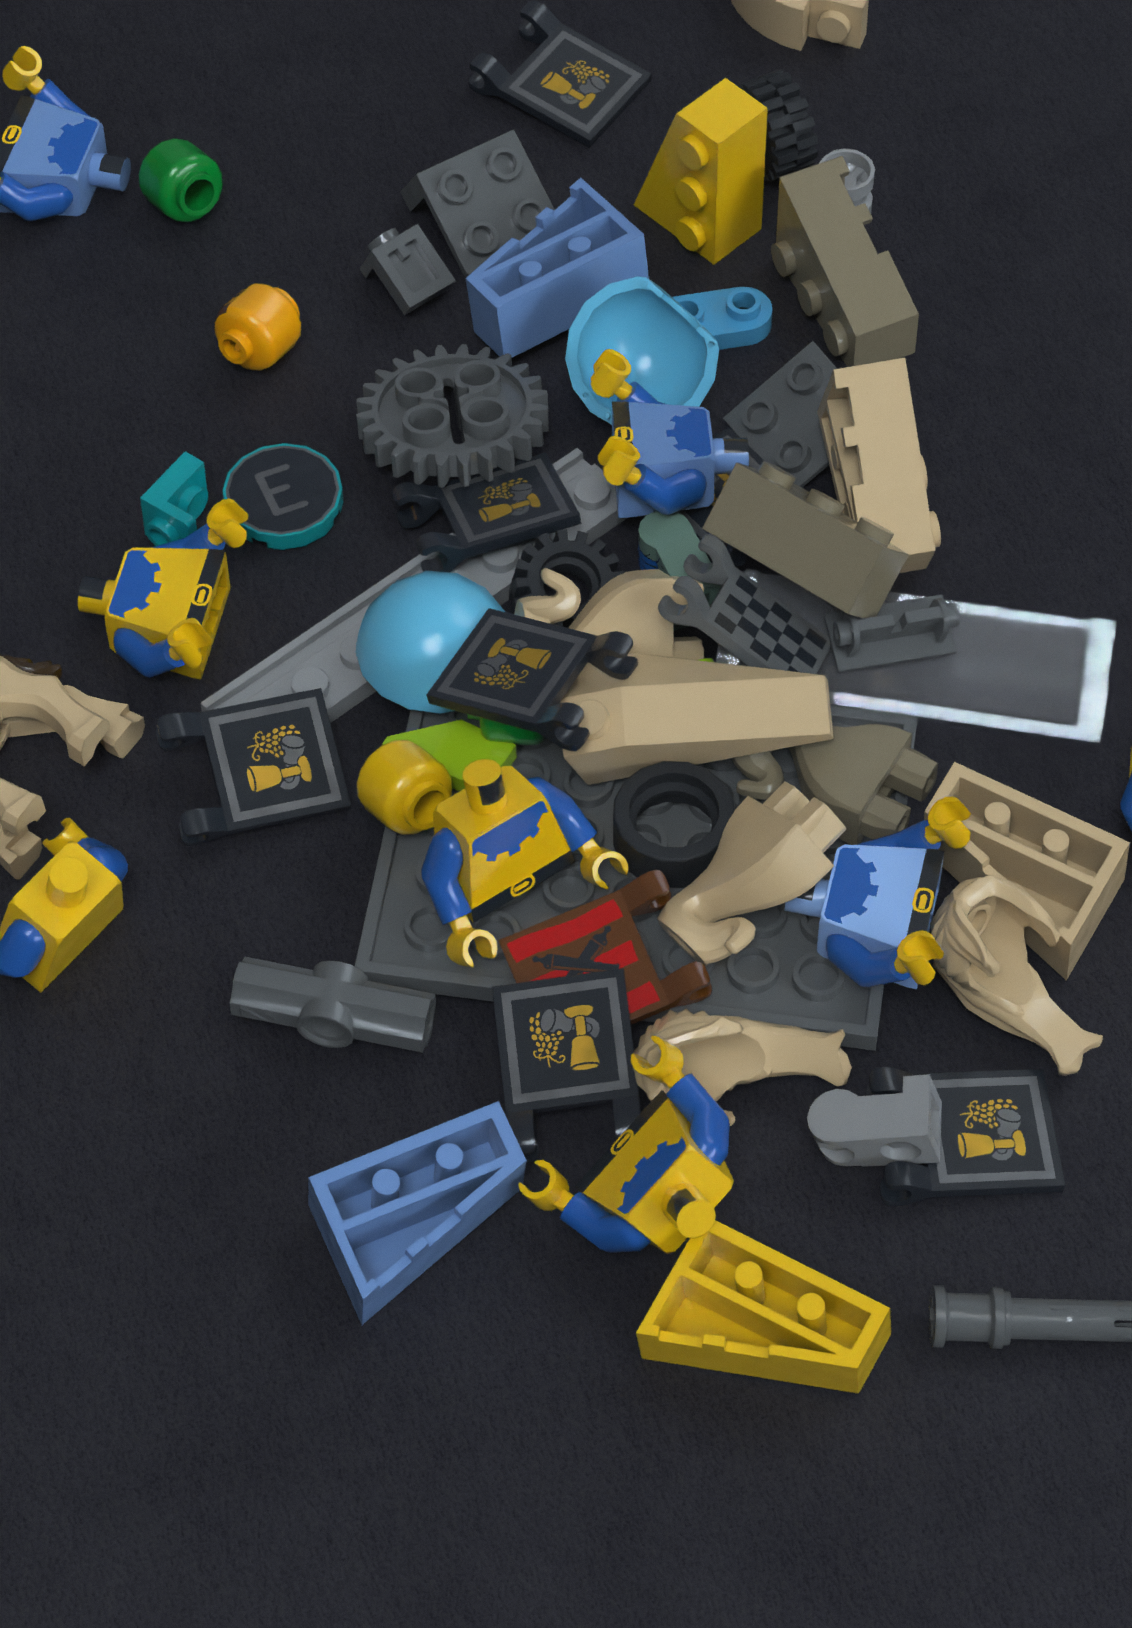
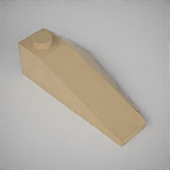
(692, 714)

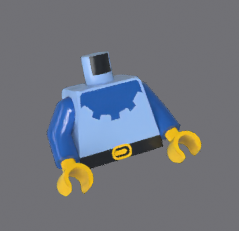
(883, 900)

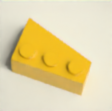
(710, 173)
(762, 1316)

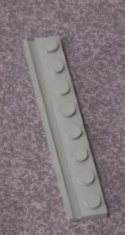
(326, 652)

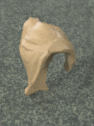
(989, 967)
(741, 1051)

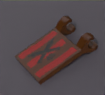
(606, 938)

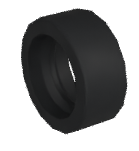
(670, 783)

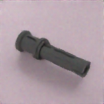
(999, 1318)

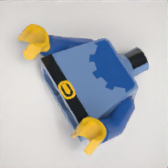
(51, 149)
(658, 451)

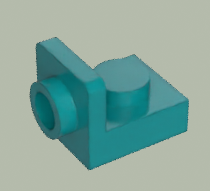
(175, 501)

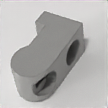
(879, 1127)

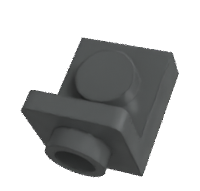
(407, 267)

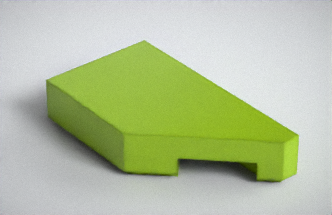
(457, 746)

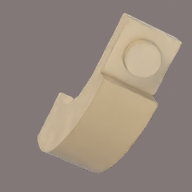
(795, 20)

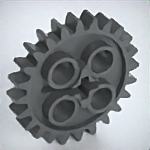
(409, 419)

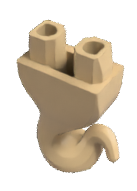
(621, 605)
(761, 862)

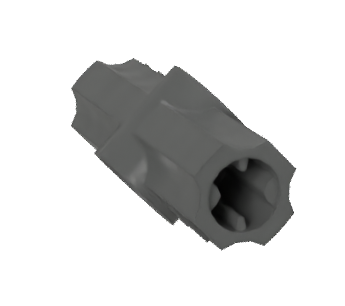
(333, 1004)

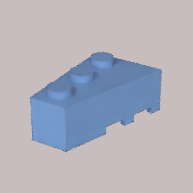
(541, 282)
(413, 1202)

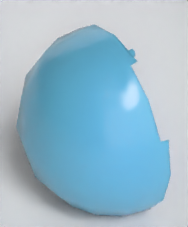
(660, 339)
(416, 633)

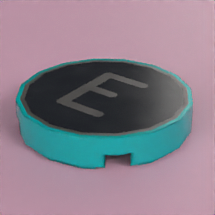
(287, 493)

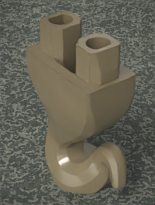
(851, 776)

